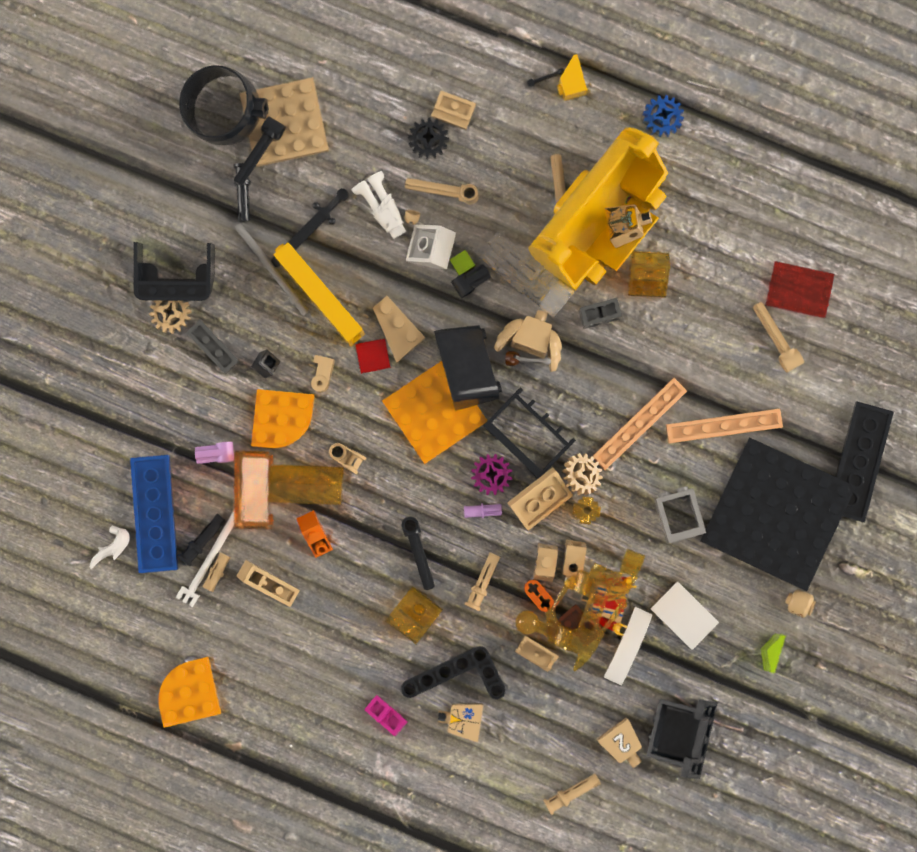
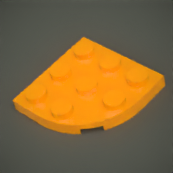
(280, 418)
(188, 693)

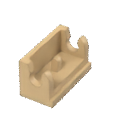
(536, 653)

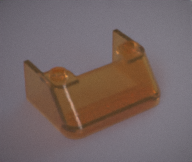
(252, 490)

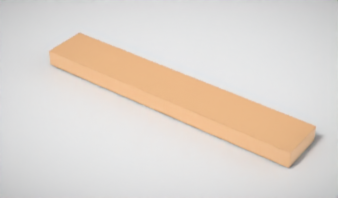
(639, 424)
(724, 426)

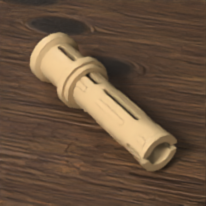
(479, 590)
(563, 798)

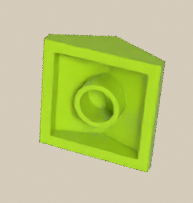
(771, 652)

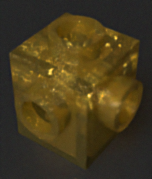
(578, 510)

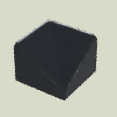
(265, 363)

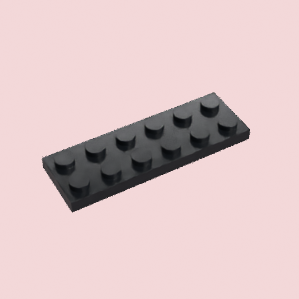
(863, 455)

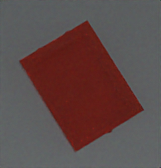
(800, 289)

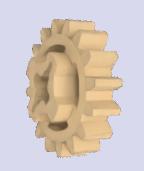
(168, 320)
(582, 474)

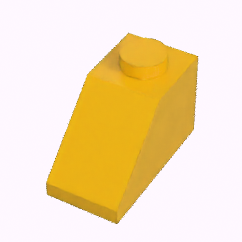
(572, 81)

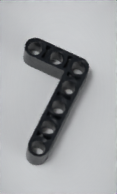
(455, 671)

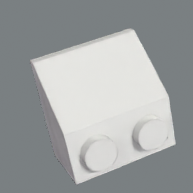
(431, 246)

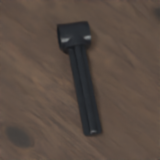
(272, 131)
(418, 553)

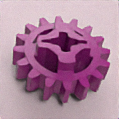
(500, 473)

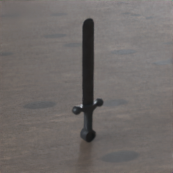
(315, 221)

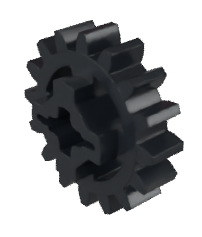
(436, 139)

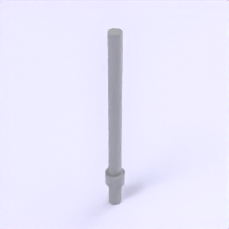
(294, 298)

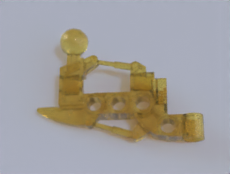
(582, 639)

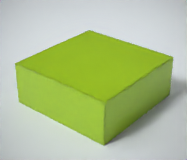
(462, 262)

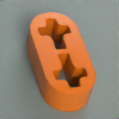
(535, 598)

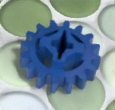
(664, 123)

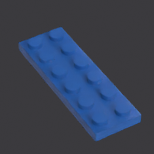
(154, 514)

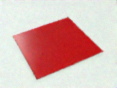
(372, 355)

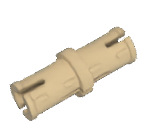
(216, 572)

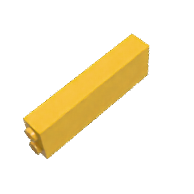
(318, 293)

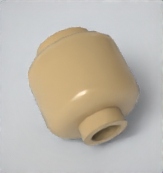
(800, 603)

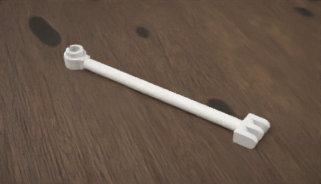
(190, 592)

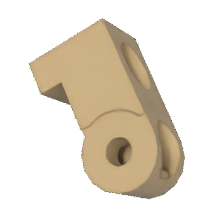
(323, 374)

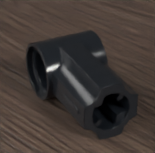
(466, 283)

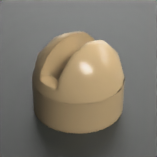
(412, 216)

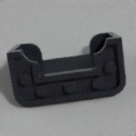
(467, 366)

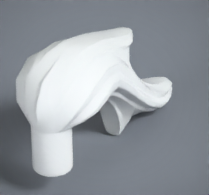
(115, 548)

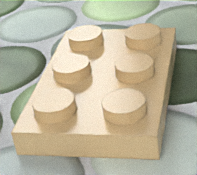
(540, 499)

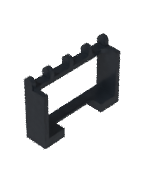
(498, 435)

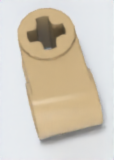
(347, 458)

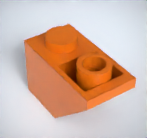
(314, 534)

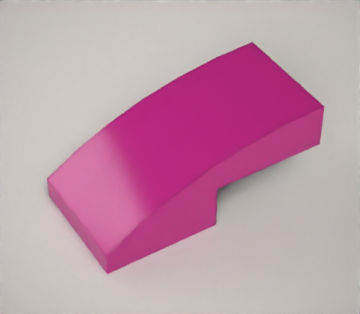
(386, 715)

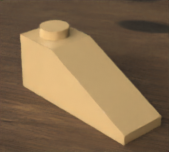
(267, 583)

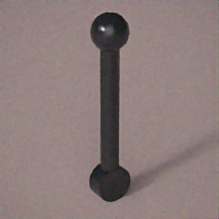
(531, 82)

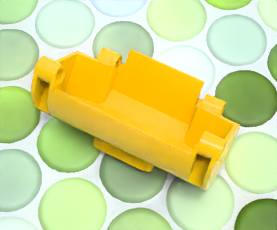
(577, 238)

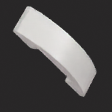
(628, 646)

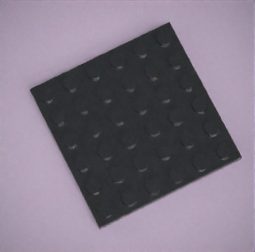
(778, 514)

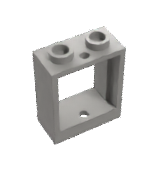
(663, 519)

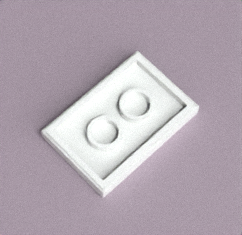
(684, 615)

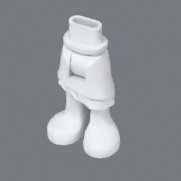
(385, 212)

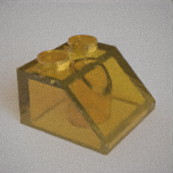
(414, 615)

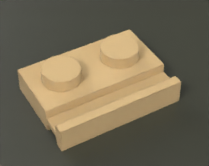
(453, 110)

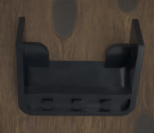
(151, 288)

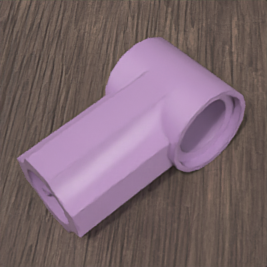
(219, 453)

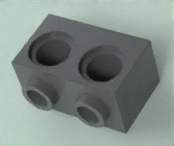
(600, 313)

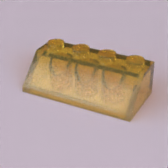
(305, 485)

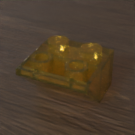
(648, 274)

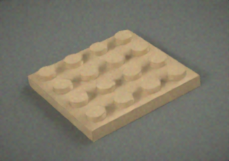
(298, 109)

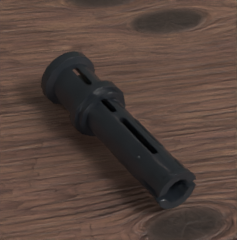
(242, 197)
(196, 547)

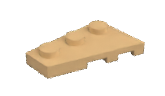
(397, 328)

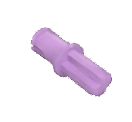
(482, 510)

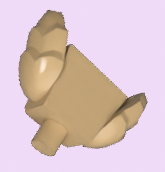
(532, 337)

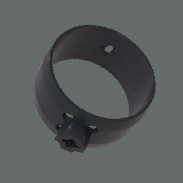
(255, 106)

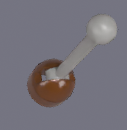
(513, 358)

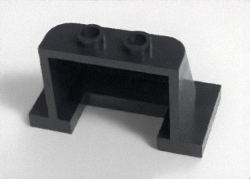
(682, 735)

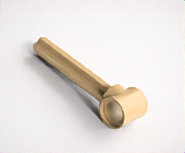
(558, 176)
(443, 189)
(789, 357)

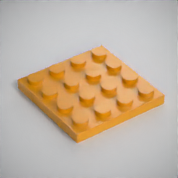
(428, 414)

